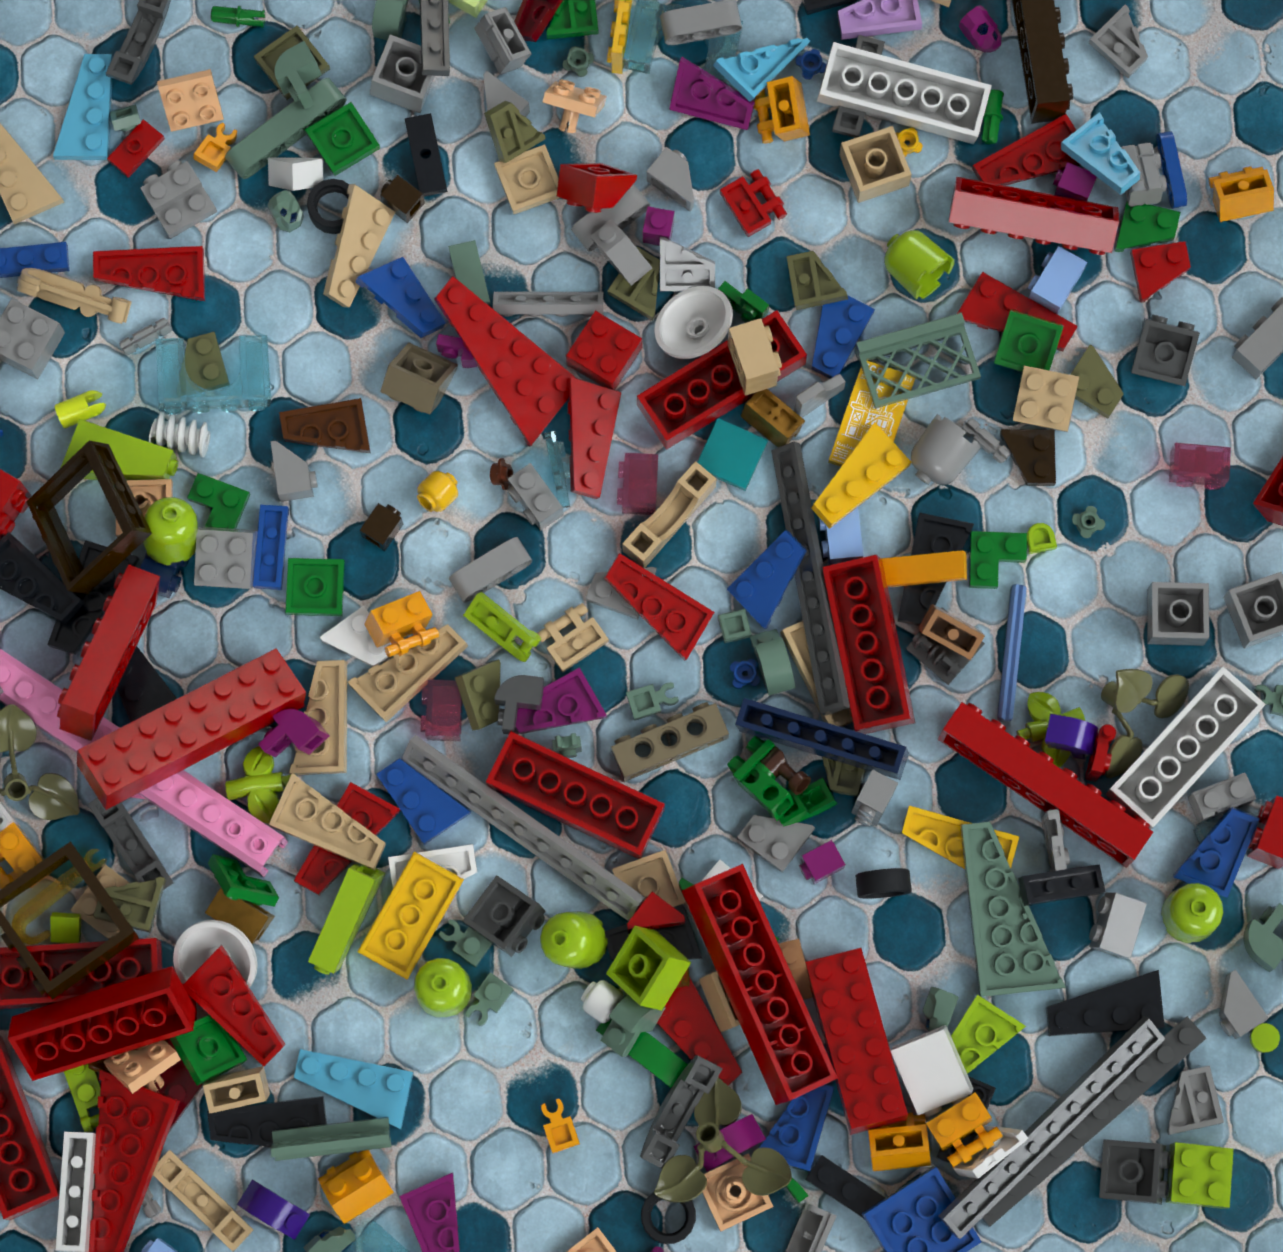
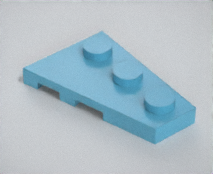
(1099, 152)

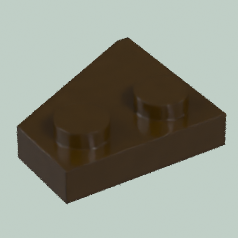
(1033, 453)

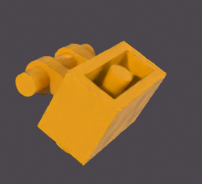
(787, 110)
(1242, 193)
(401, 619)
(18, 852)
(959, 1123)
(900, 1144)
(355, 1185)

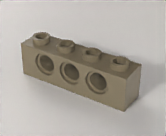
(633, 766)

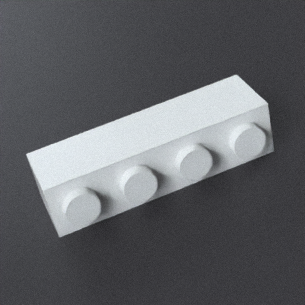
(76, 1192)

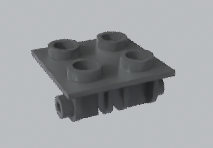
(937, 657)

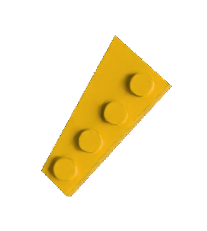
(619, 33)
(863, 474)
(943, 835)

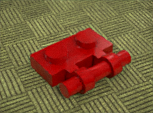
(747, 208)
(1100, 760)

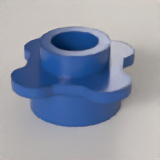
(804, 60)
(748, 666)

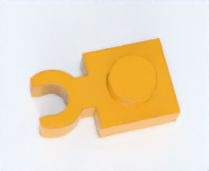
(213, 150)
(561, 1130)

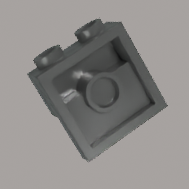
(1165, 350)
(505, 916)
(1134, 1171)

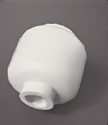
(600, 1000)

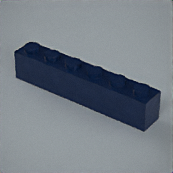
(822, 738)

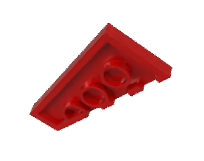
(1029, 156)
(159, 270)
(991, 303)
(591, 430)
(665, 608)
(324, 866)
(231, 1003)

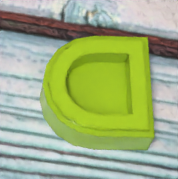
(1040, 538)

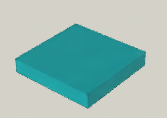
(732, 454)

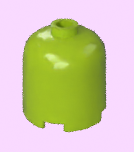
(917, 262)
(172, 530)
(1192, 912)
(574, 939)
(442, 987)

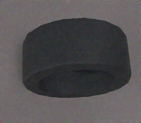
(314, 196)
(883, 883)
(667, 1238)

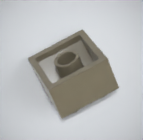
(418, 378)

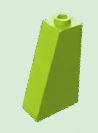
(135, 456)
(345, 917)

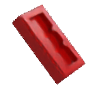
(135, 148)

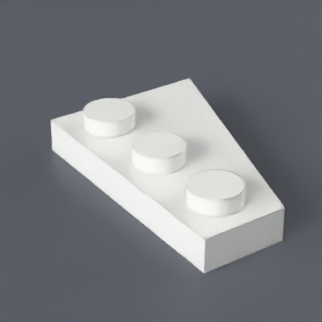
(457, 860)

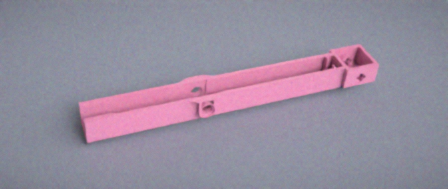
(178, 795)

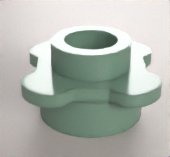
(577, 53)
(1085, 529)

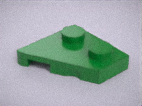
(574, 19)
(1146, 226)

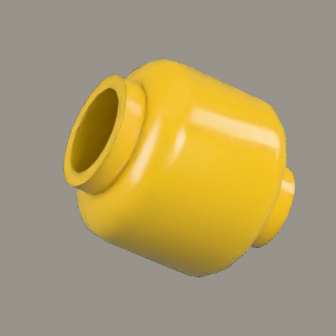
(437, 491)

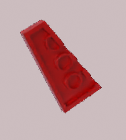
(696, 1033)

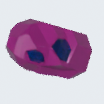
(981, 30)

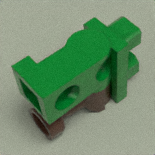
(759, 775)

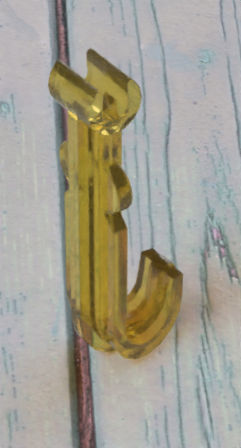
(48, 897)

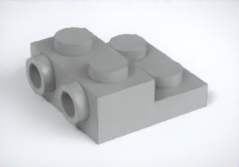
(178, 198)

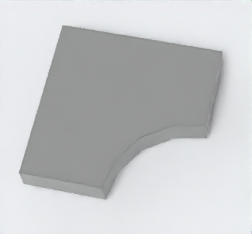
(818, 394)

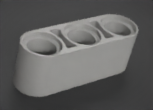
(700, 22)
(626, 211)
(490, 569)

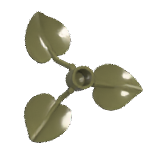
(1124, 696)
(54, 794)
(681, 1177)

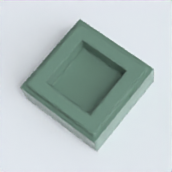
(734, 626)

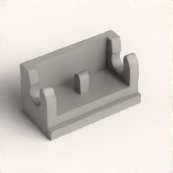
(811, 1230)

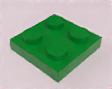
(342, 139)
(1028, 342)
(315, 587)
(208, 1050)

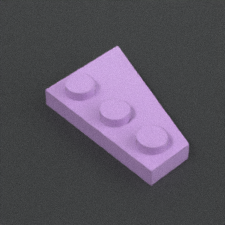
(879, 18)

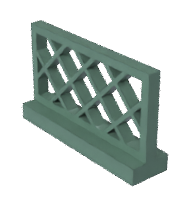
(910, 338)
(331, 1139)

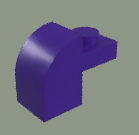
(1071, 735)
(273, 1209)

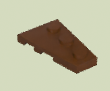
(328, 425)

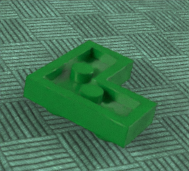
(746, 304)
(224, 500)
(988, 550)
(238, 885)

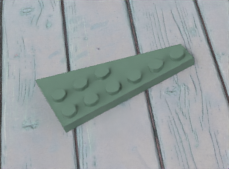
(1004, 931)

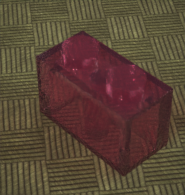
(1199, 465)
(639, 483)
(443, 711)

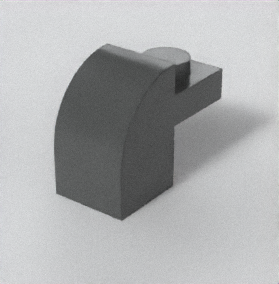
(516, 693)

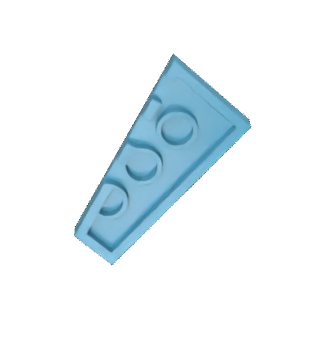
(88, 118)
(363, 1085)

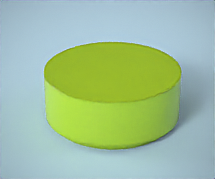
(1264, 1038)

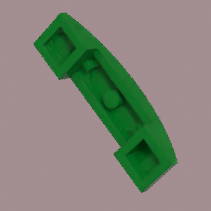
(654, 1057)

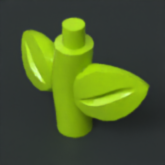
(1040, 707)
(258, 785)

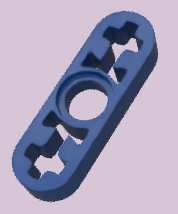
(1171, 169)

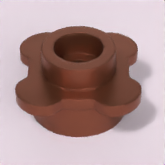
(500, 473)

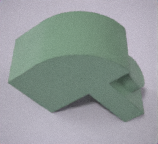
(389, 18)
(296, 69)
(773, 661)
(1261, 942)
(627, 1023)

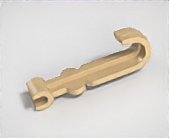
(72, 294)

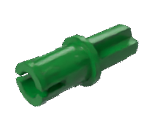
(237, 16)
(992, 117)

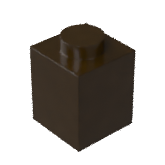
(402, 198)
(382, 526)

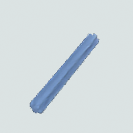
(1011, 652)

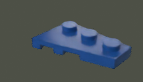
(403, 293)
(837, 334)
(766, 579)
(421, 802)
(1220, 853)
(800, 1128)

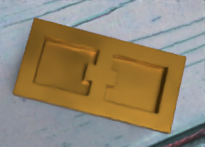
(772, 418)
(240, 913)

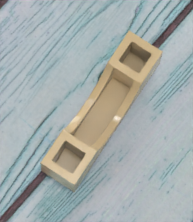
(681, 503)

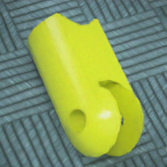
(77, 408)

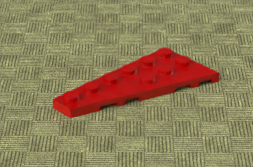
(514, 366)
(126, 1154)

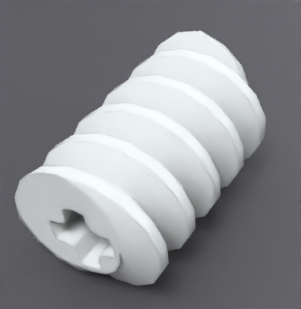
(180, 435)

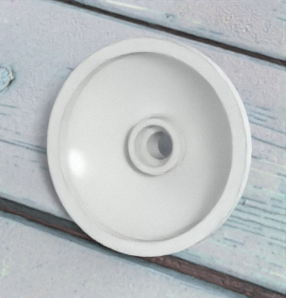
(693, 322)
(203, 939)

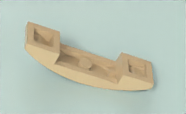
(202, 1200)

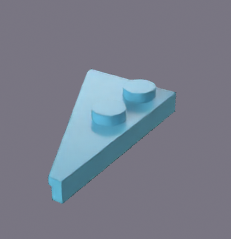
(753, 70)

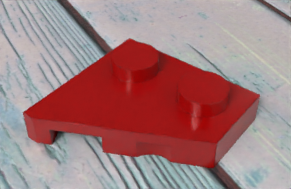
(1158, 266)

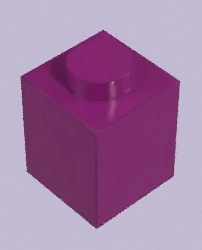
(1074, 182)
(657, 224)
(821, 862)

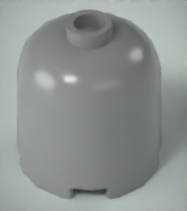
(942, 452)

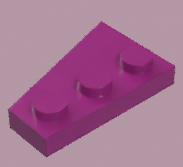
(708, 97)
(563, 704)
(434, 1215)

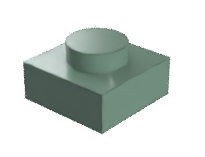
(125, 118)

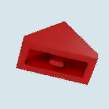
(655, 914)

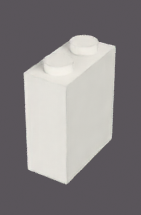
(932, 1071)

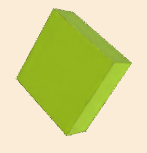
(65, 927)

